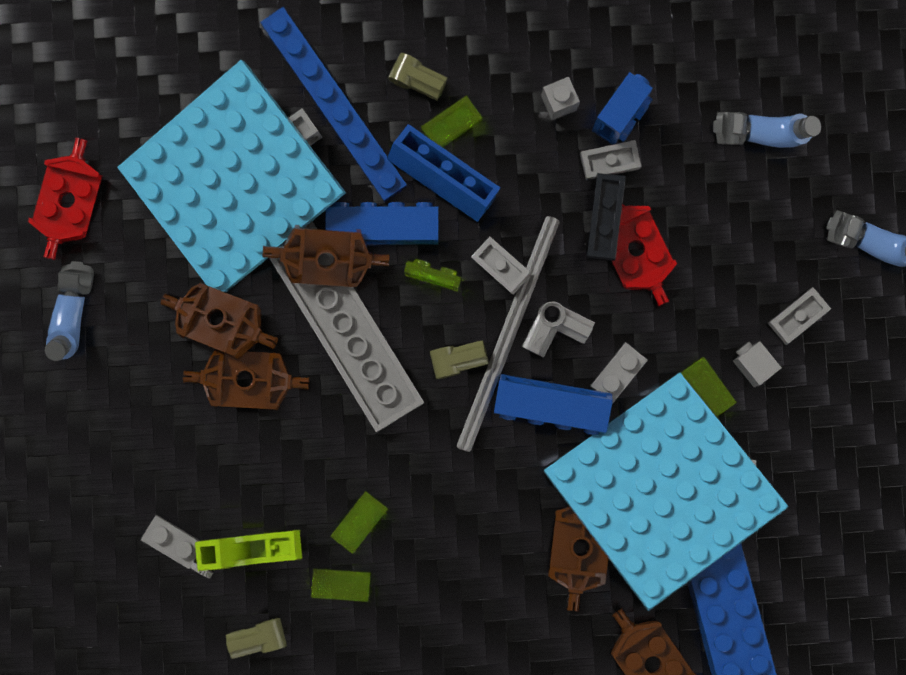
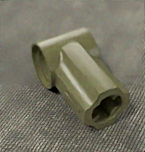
(411, 74)
(451, 360)
(264, 637)

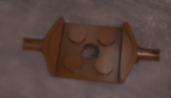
(306, 245)
(236, 332)
(268, 386)
(568, 568)
(643, 641)

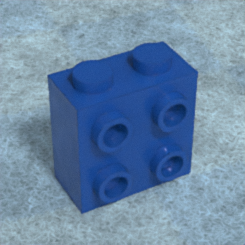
(627, 103)

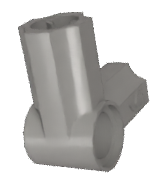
(568, 323)

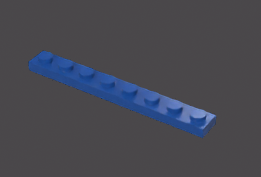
(333, 104)

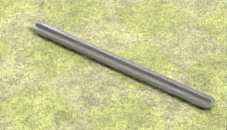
(507, 335)

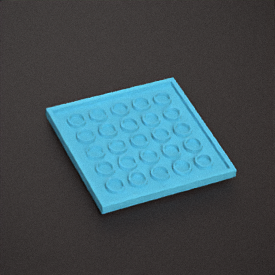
(230, 178)
(665, 490)

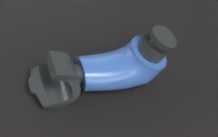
(768, 131)
(851, 231)
(67, 313)

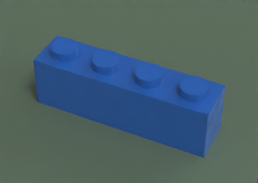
(443, 173)
(386, 224)
(553, 404)

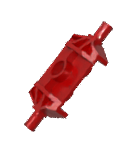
(64, 177)
(655, 262)

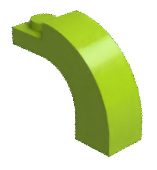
(248, 550)

